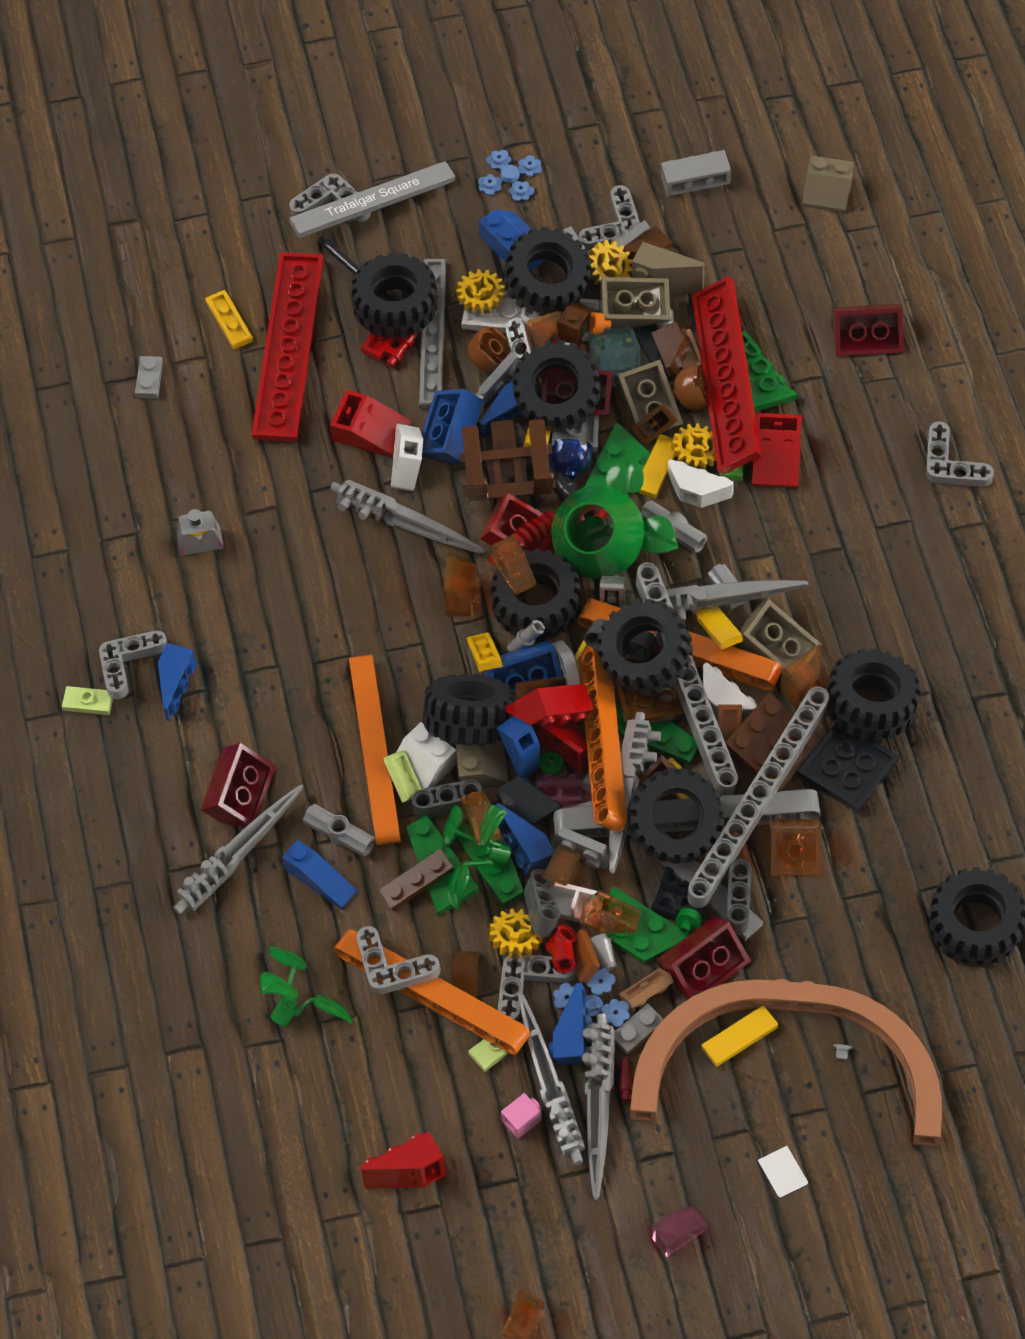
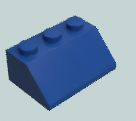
(500, 230)
(444, 424)
(527, 664)

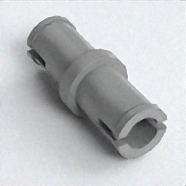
(527, 636)

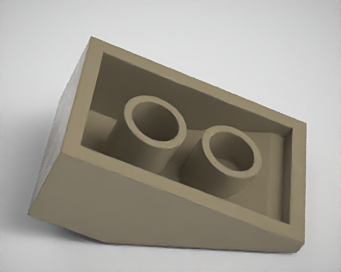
(683, 273)
(634, 301)
(645, 390)
(775, 635)

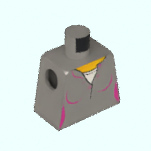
(198, 532)

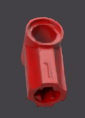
(561, 948)

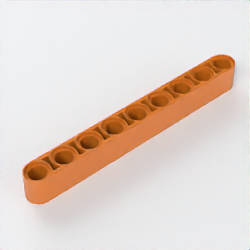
(731, 661)
(603, 745)
(374, 750)
(445, 999)

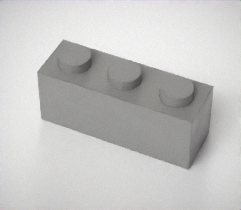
(695, 173)

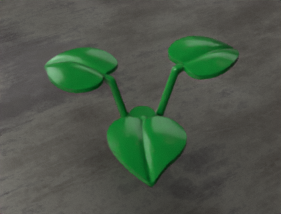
(627, 477)
(491, 850)
(286, 1006)

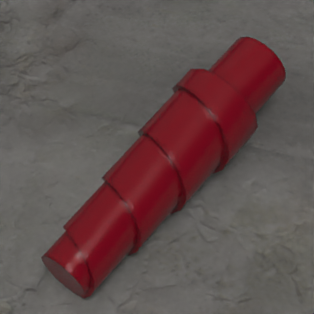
(625, 1085)

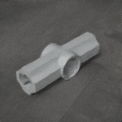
(684, 532)
(350, 837)

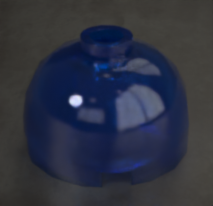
(570, 457)

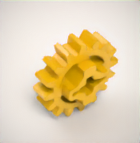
(609, 254)
(480, 291)
(696, 446)
(514, 934)

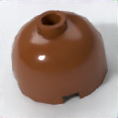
(488, 349)
(690, 388)

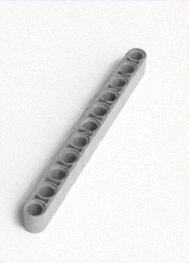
(693, 688)
(754, 805)
(684, 813)

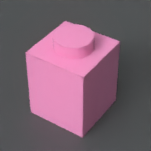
(521, 1115)

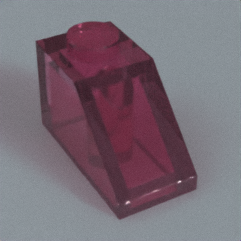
(677, 1229)

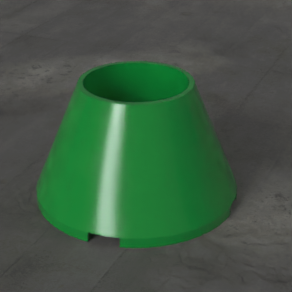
(625, 539)

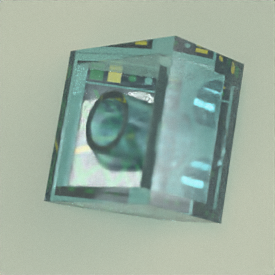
(615, 350)

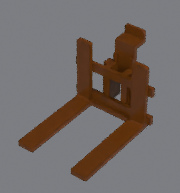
(506, 462)

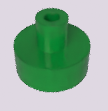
(551, 763)
(688, 920)

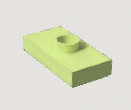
(87, 700)
(402, 775)
(486, 1054)

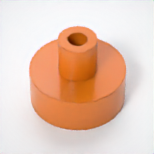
(598, 323)

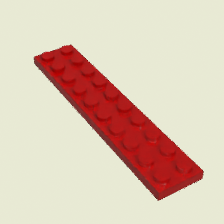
(288, 347)
(726, 375)

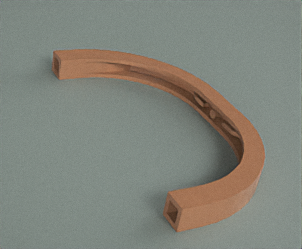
(799, 997)

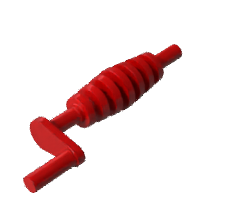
(537, 530)

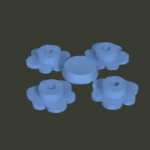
(509, 174)
(593, 1003)

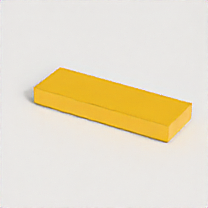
(229, 319)
(657, 466)
(718, 627)
(484, 652)
(739, 1036)

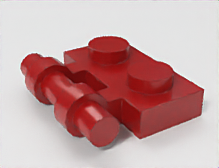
(378, 347)

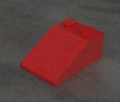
(508, 517)

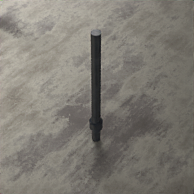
(349, 264)

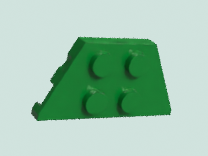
(617, 445)
(653, 936)

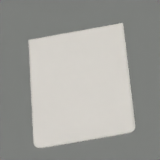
(783, 1171)

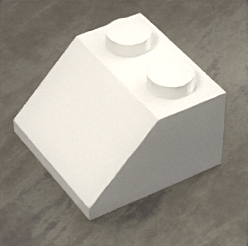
(428, 756)

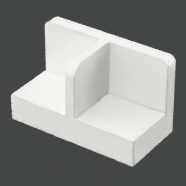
(570, 900)

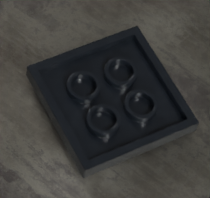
(848, 767)

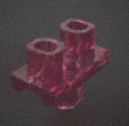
(562, 790)

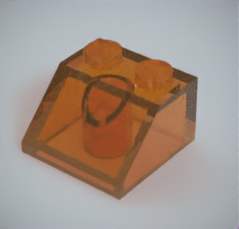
(460, 586)
(801, 677)
(795, 847)

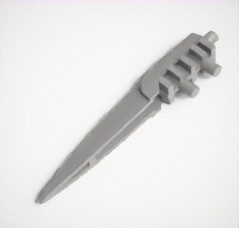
(370, 501)
(726, 593)
(633, 755)
(226, 859)
(601, 1080)
(553, 1091)

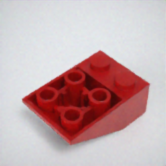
(366, 423)
(779, 449)
(405, 1165)

